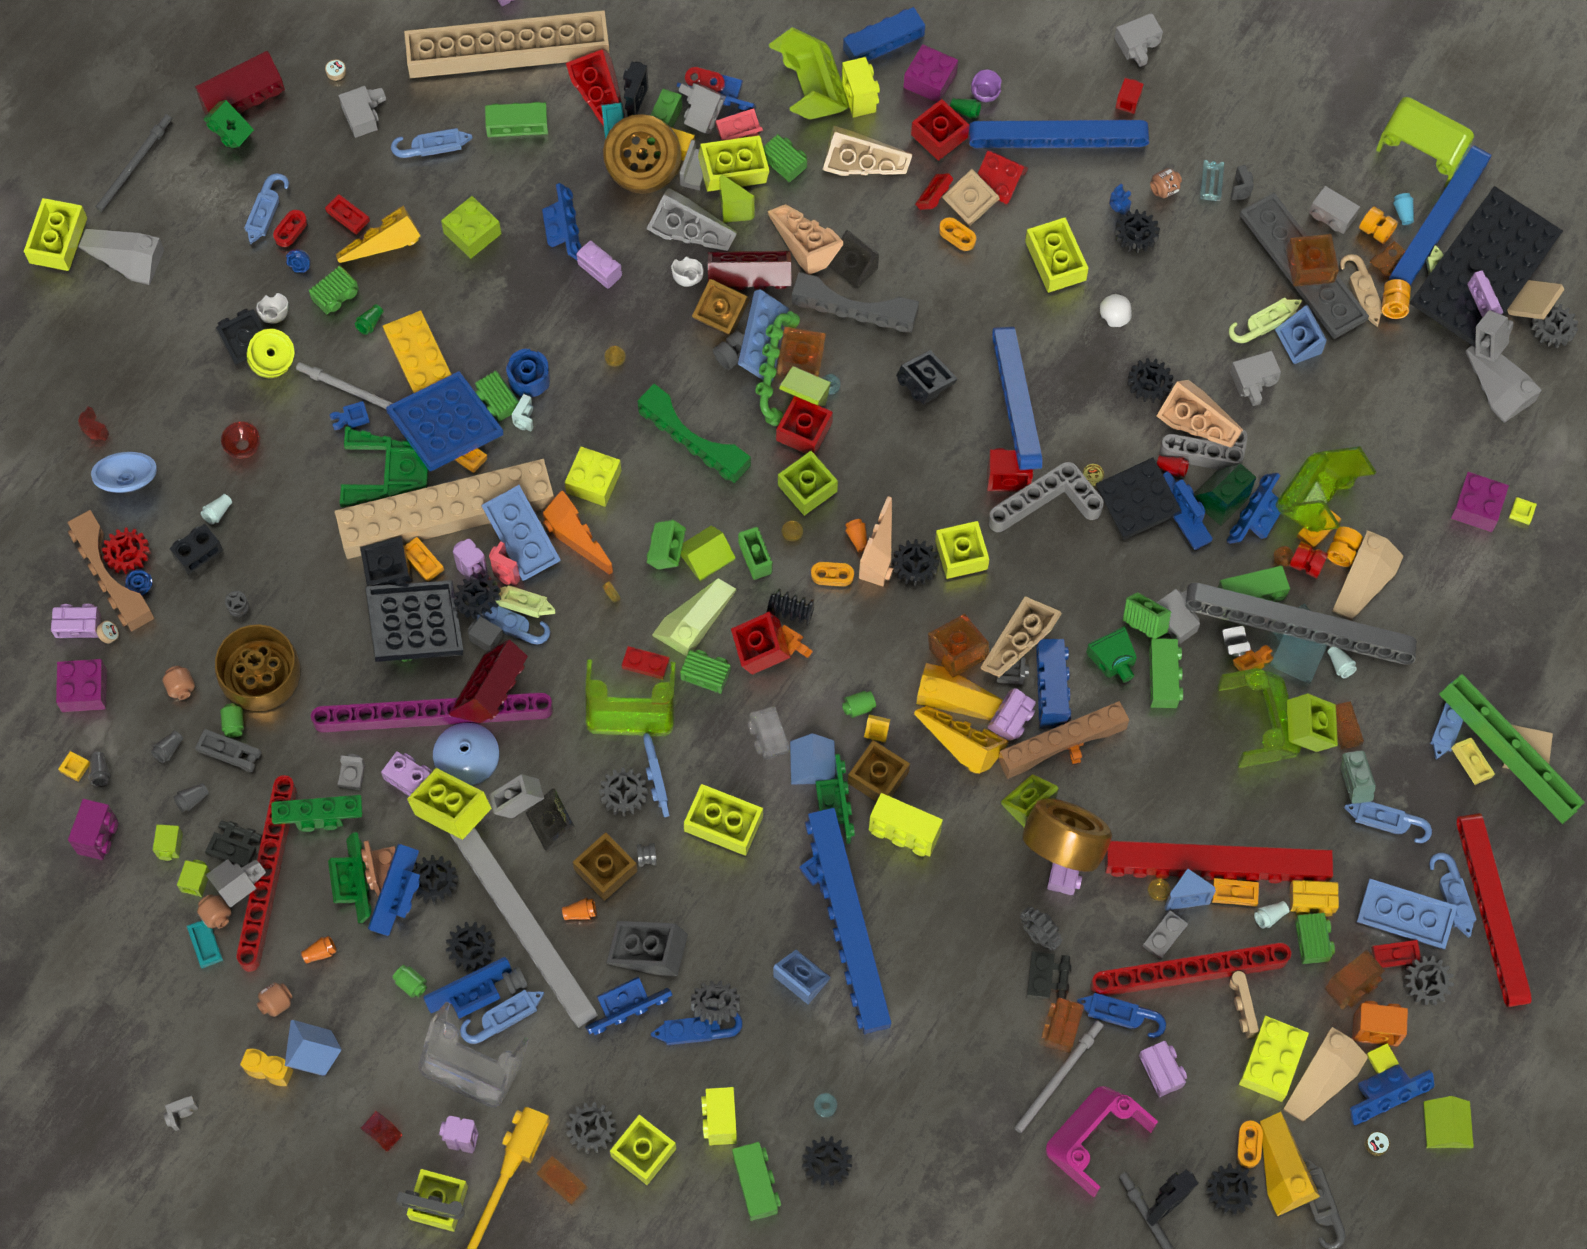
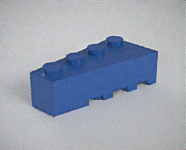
(1052, 683)

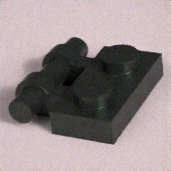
(225, 847)
(1041, 974)

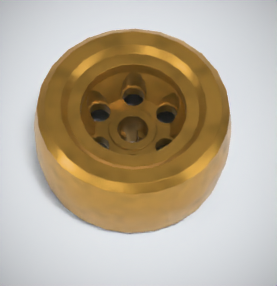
(621, 138)
(244, 649)
(1067, 834)

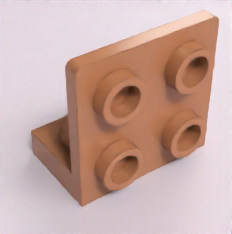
(377, 864)

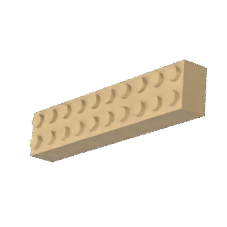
(505, 44)
(440, 507)

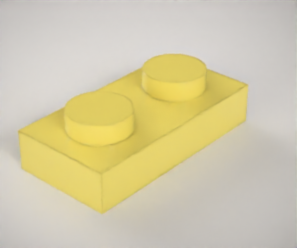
(1473, 761)

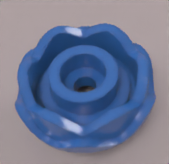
(298, 260)
(139, 576)

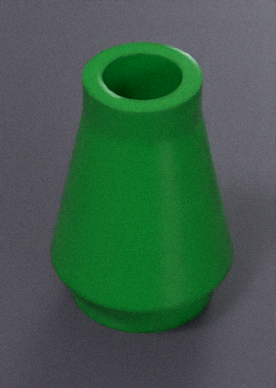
(966, 107)
(367, 321)

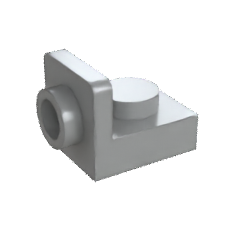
(351, 772)
(179, 1108)

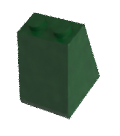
(1225, 492)

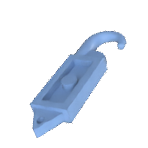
(433, 143)
(264, 208)
(515, 625)
(1446, 731)
(654, 773)
(1388, 819)
(1455, 893)
(504, 1016)

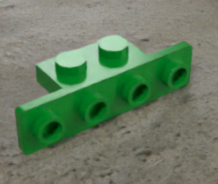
(832, 795)
(317, 812)
(348, 878)

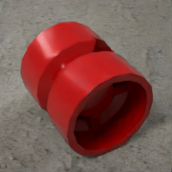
(1308, 559)

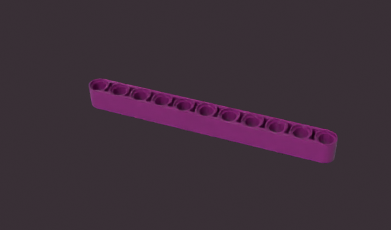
(420, 719)

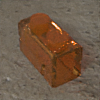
(1063, 1025)

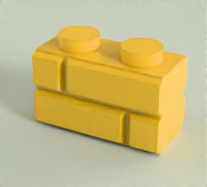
(1313, 897)

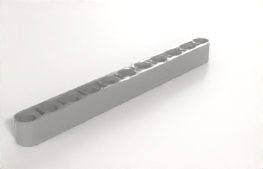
(526, 928)

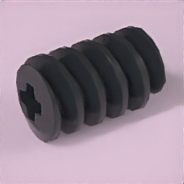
(791, 606)

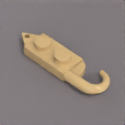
(1364, 288)

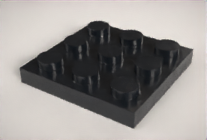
(1138, 498)

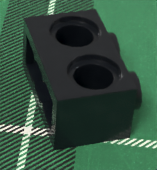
(199, 552)

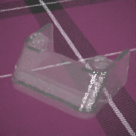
(464, 1068)

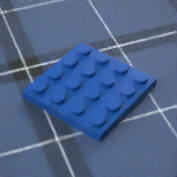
(444, 421)

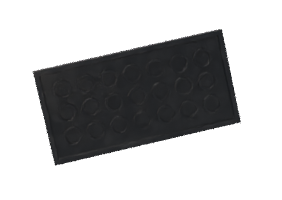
(1501, 241)

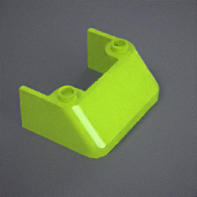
(816, 74)
(1429, 133)

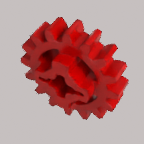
(126, 550)

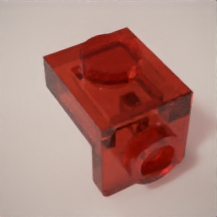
(90, 427)
(381, 1131)

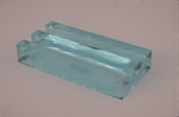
(1213, 166)

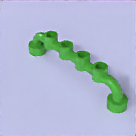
(790, 319)

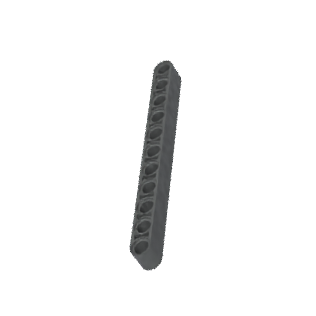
(1301, 623)

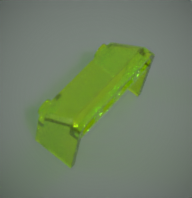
(1316, 483)
(630, 715)
(1276, 740)

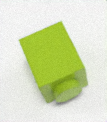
(167, 842)
(193, 878)

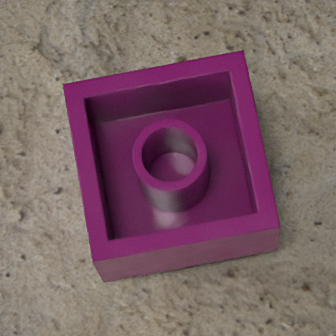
(930, 73)
(1480, 501)
(81, 685)
(93, 829)

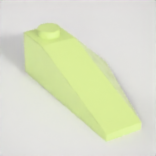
(691, 621)

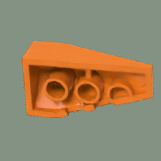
(566, 526)

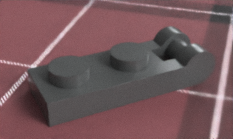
(227, 750)
(431, 1205)

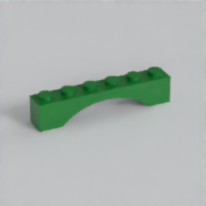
(725, 458)

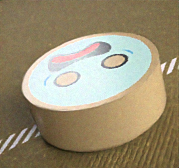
(335, 70)
(107, 632)

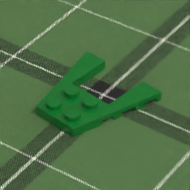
(402, 473)

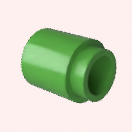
(859, 704)
(232, 720)
(410, 981)

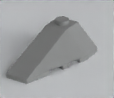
(686, 221)
(127, 252)
(1505, 385)

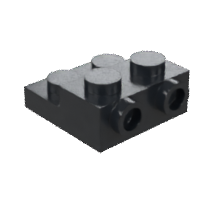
(635, 87)
(238, 332)
(925, 377)
(386, 563)
(1172, 1194)

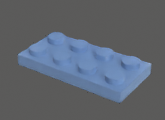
(762, 314)
(521, 532)
(1406, 914)

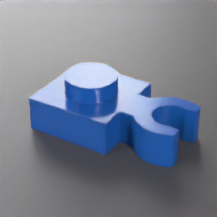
(1119, 200)
(353, 415)
(810, 872)

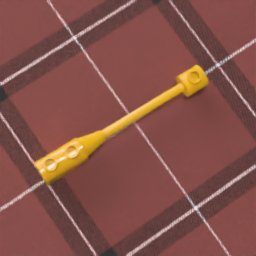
(519, 1146)

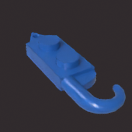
(1121, 1012)
(693, 1030)

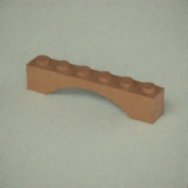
(130, 604)
(1092, 726)

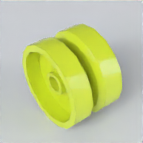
(266, 365)

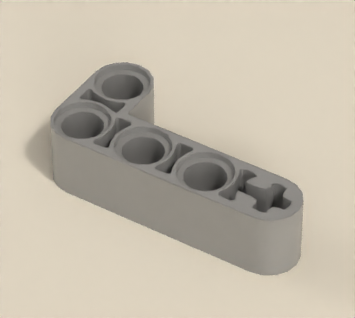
(1202, 449)

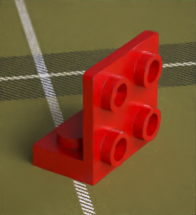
(1001, 174)

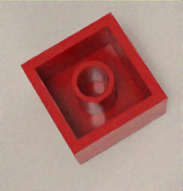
(940, 129)
(804, 425)
(1004, 472)
(760, 643)

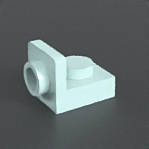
(522, 413)

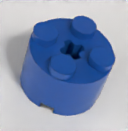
(528, 373)

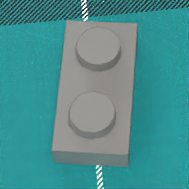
(1165, 935)

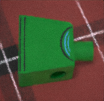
(1114, 654)

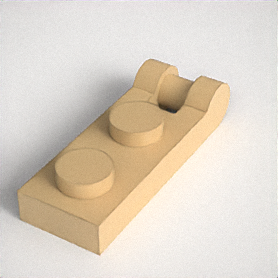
(1244, 1003)

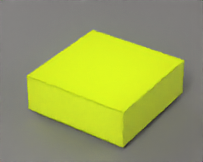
(1522, 510)
(1382, 1058)

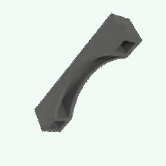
(894, 313)

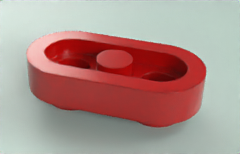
(704, 78)
(289, 229)

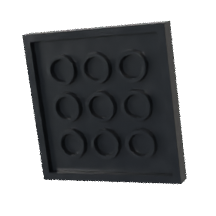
(413, 621)

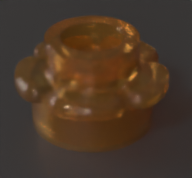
(1287, 552)

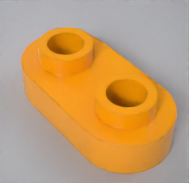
(958, 234)
(832, 572)
(1249, 1145)

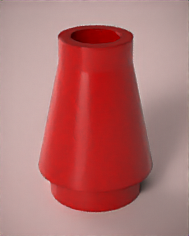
(1175, 465)

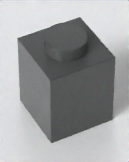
(485, 634)

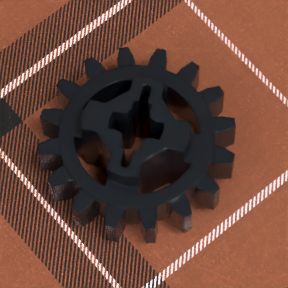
(1134, 233)
(1150, 380)
(905, 562)
(477, 596)
(442, 879)
(462, 943)
(836, 1163)
(1225, 1183)

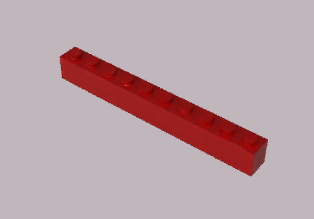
(1218, 862)

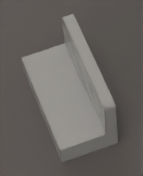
(691, 172)

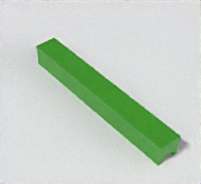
(1512, 748)

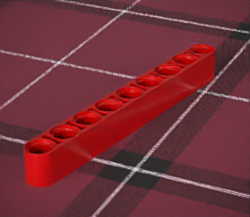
(266, 883)
(1493, 910)
(1200, 963)

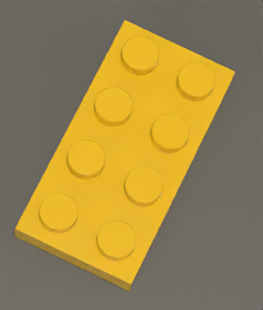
(416, 351)

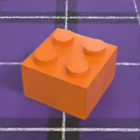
(1380, 1024)

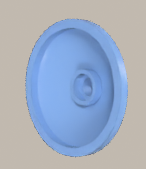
(123, 472)
(474, 764)

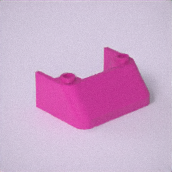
(1066, 1146)

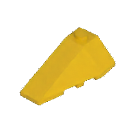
(394, 233)
(955, 694)
(969, 746)
(1285, 1170)

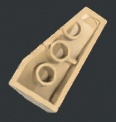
(1025, 629)

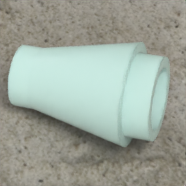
(215, 510)
(1342, 662)
(1270, 914)

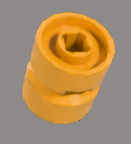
(1371, 223)
(1396, 299)
(1344, 546)

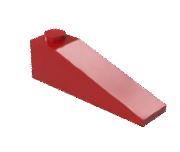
(595, 80)

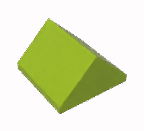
(735, 201)
(806, 386)
(707, 552)
(1024, 797)
(1448, 1123)

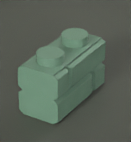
(1357, 777)

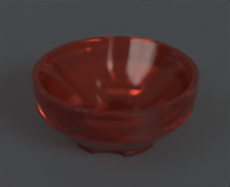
(240, 432)

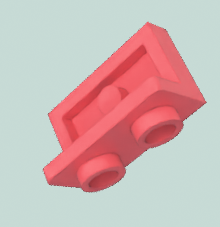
(739, 125)
(503, 567)

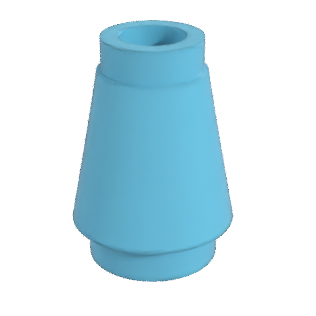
(1404, 206)

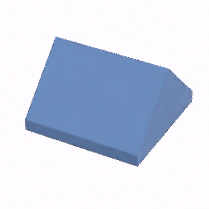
(1301, 336)
(812, 759)
(1190, 892)
(800, 976)
(311, 1048)

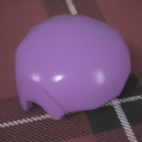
(986, 85)

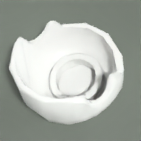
(687, 272)
(272, 309)
(1116, 310)

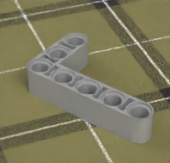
(1046, 494)

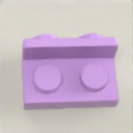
(1483, 294)

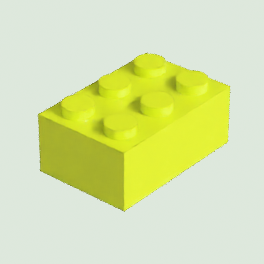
(737, 159)
(55, 234)
(1056, 254)
(449, 803)
(723, 819)
(905, 825)
(1273, 1059)

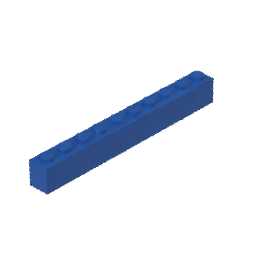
(848, 920)

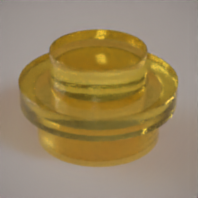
(615, 356)
(792, 531)
(1159, 890)

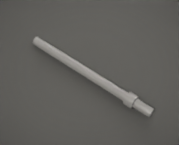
(318, 374)
(1085, 1041)

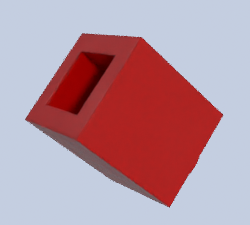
(1129, 95)

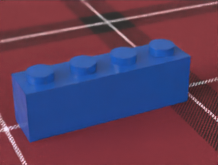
(884, 36)

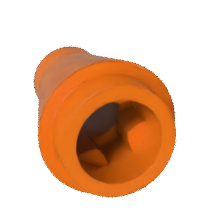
(857, 533)
(580, 910)
(319, 950)

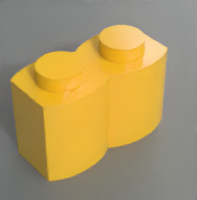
(261, 1066)

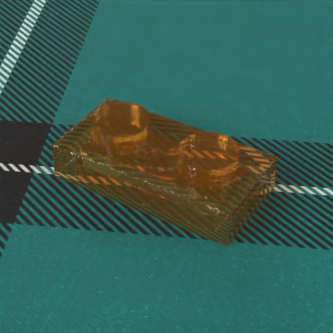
(1347, 726)
(561, 1180)

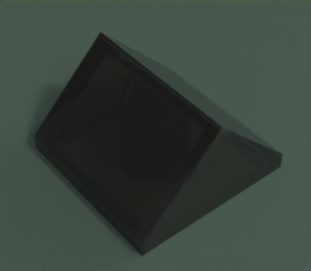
(855, 260)
(551, 821)

